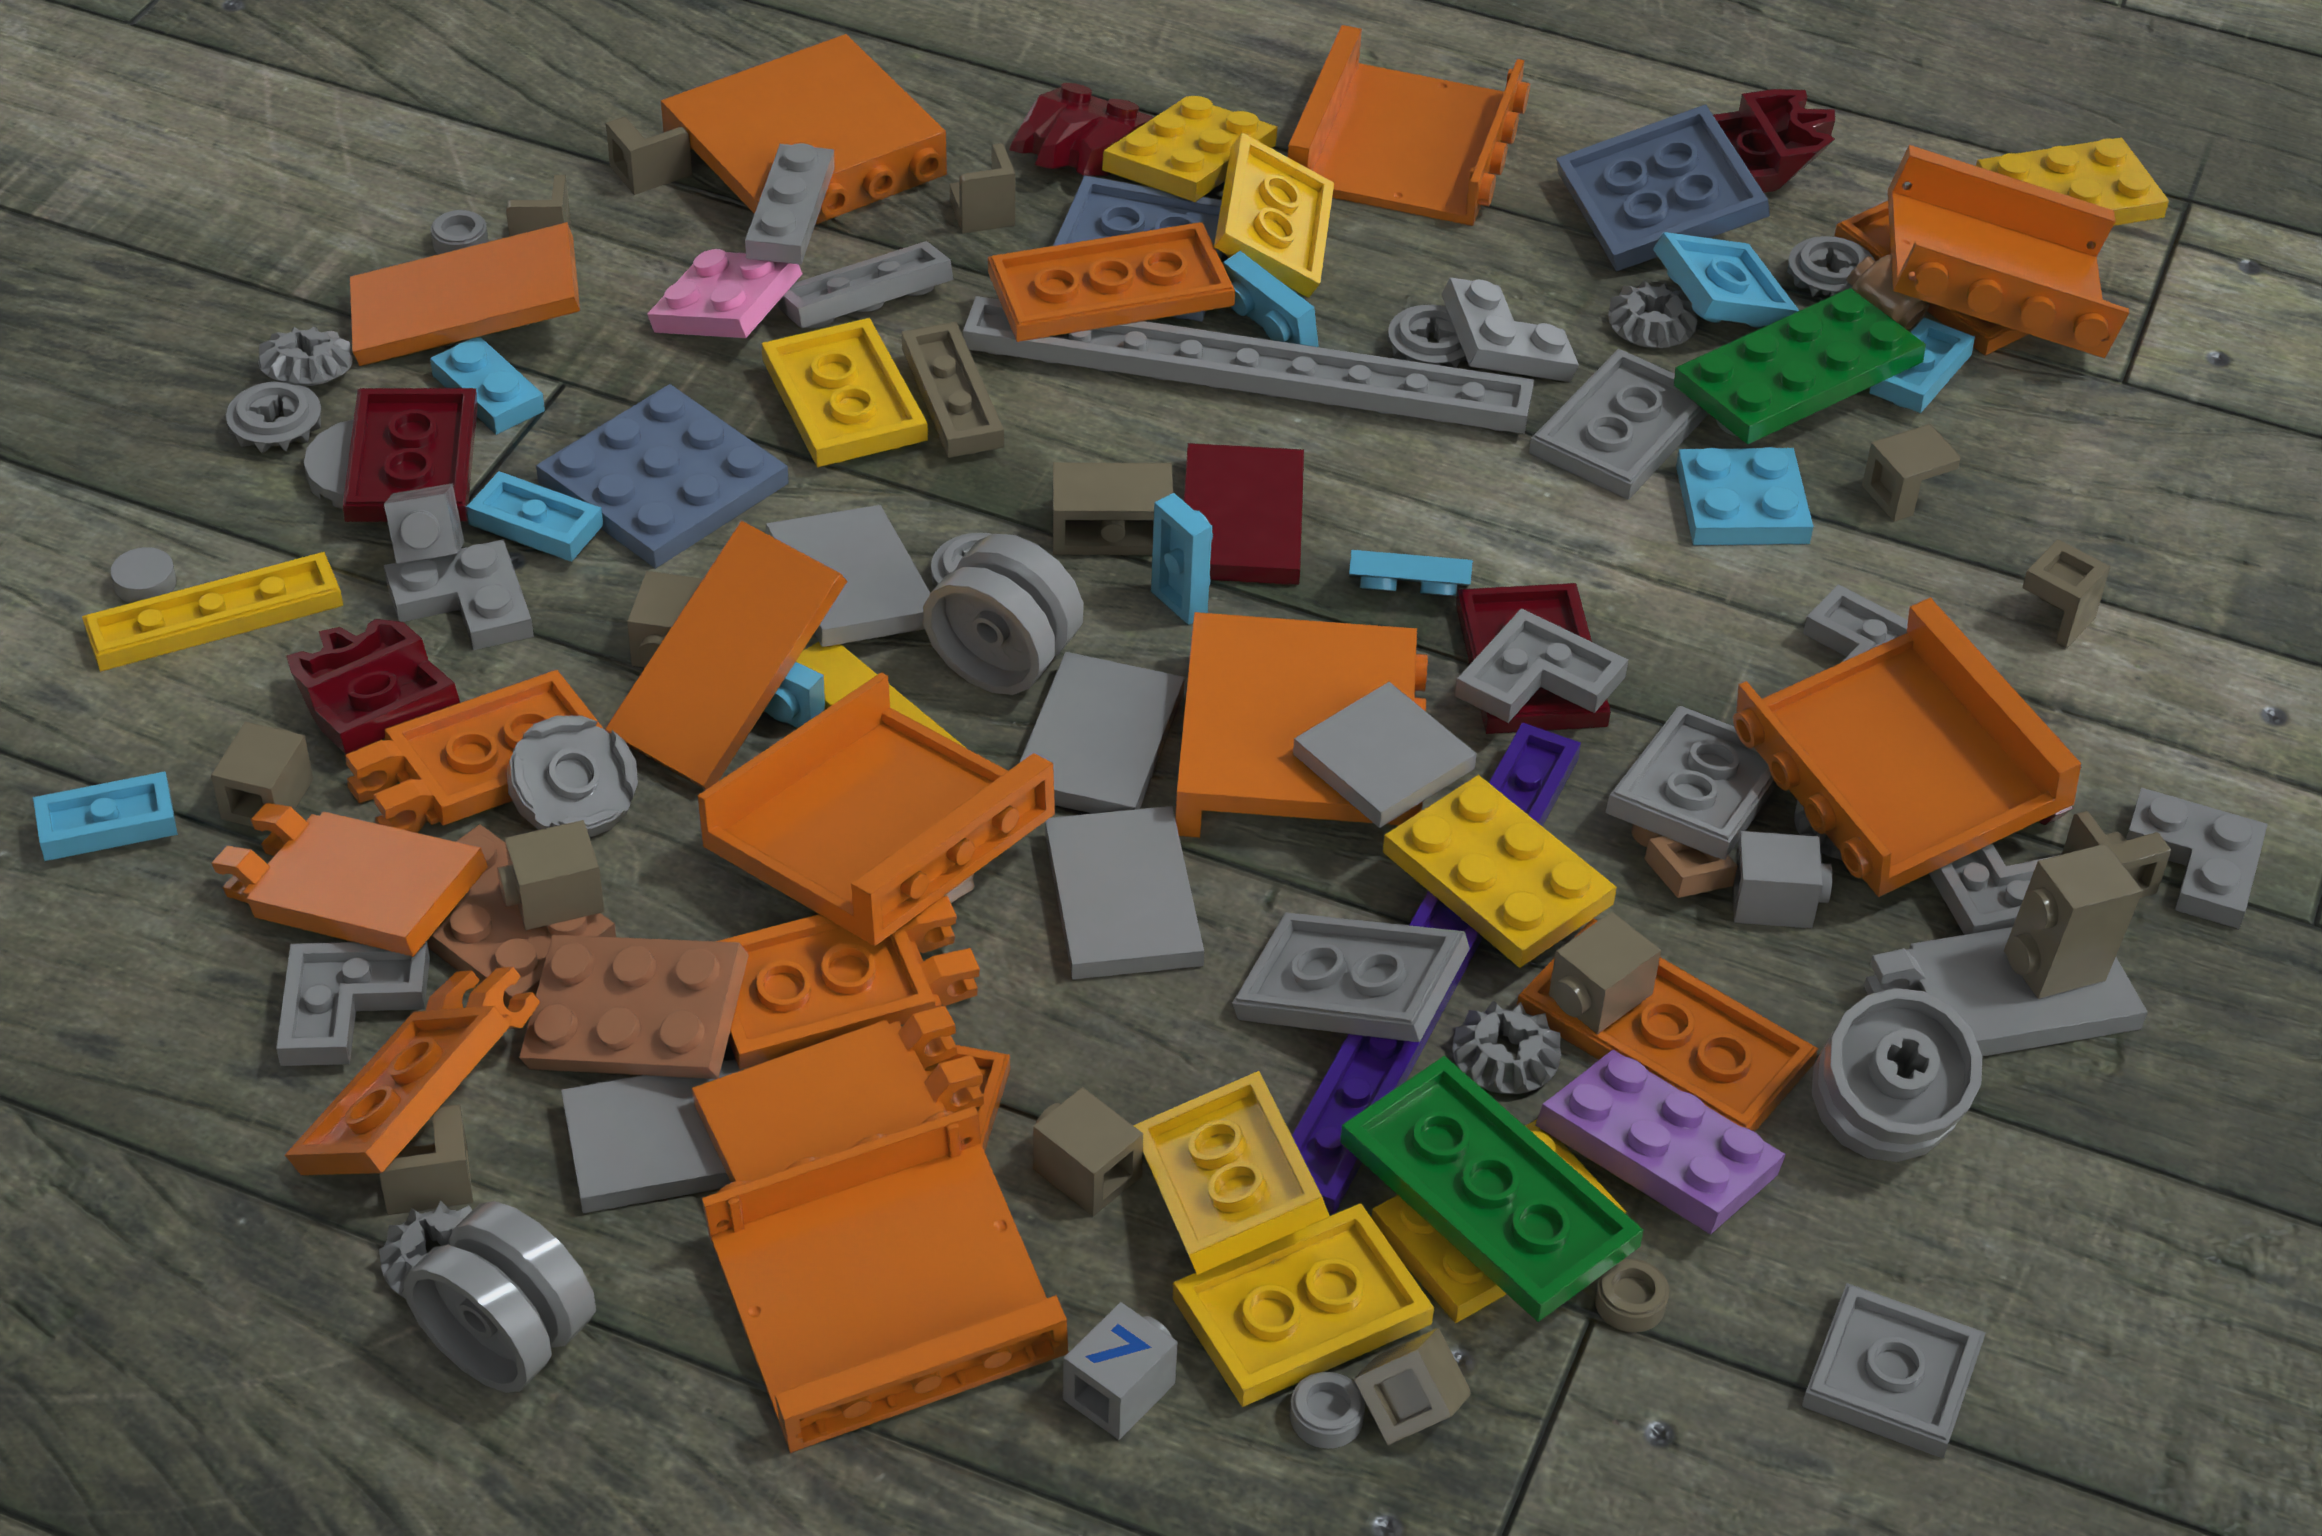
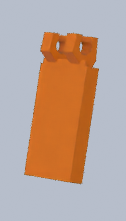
(456, 756)
(351, 878)
(822, 981)
(411, 1076)
(836, 1094)

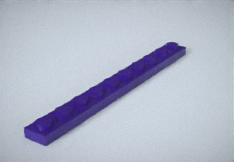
(1372, 1067)

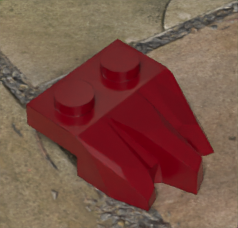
(1075, 128)
(1777, 134)
(369, 682)

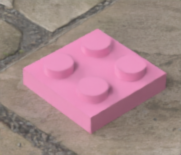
(722, 295)

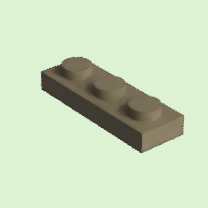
(952, 389)

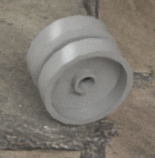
(1003, 613)
(1896, 1074)
(500, 1296)

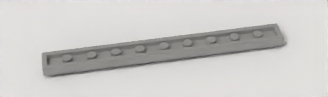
(1269, 369)

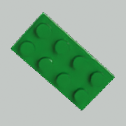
(1799, 365)
(1491, 1187)

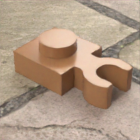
(1683, 867)

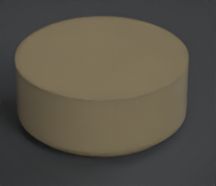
(1632, 1296)

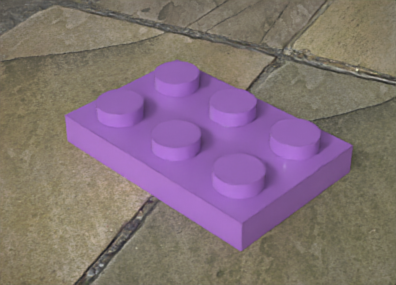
(1661, 1140)

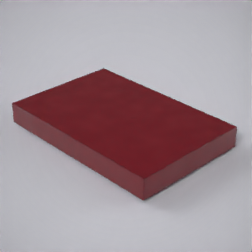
(408, 443)
(1253, 509)
(1488, 610)

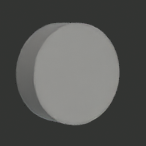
(458, 230)
(143, 574)
(1327, 1410)

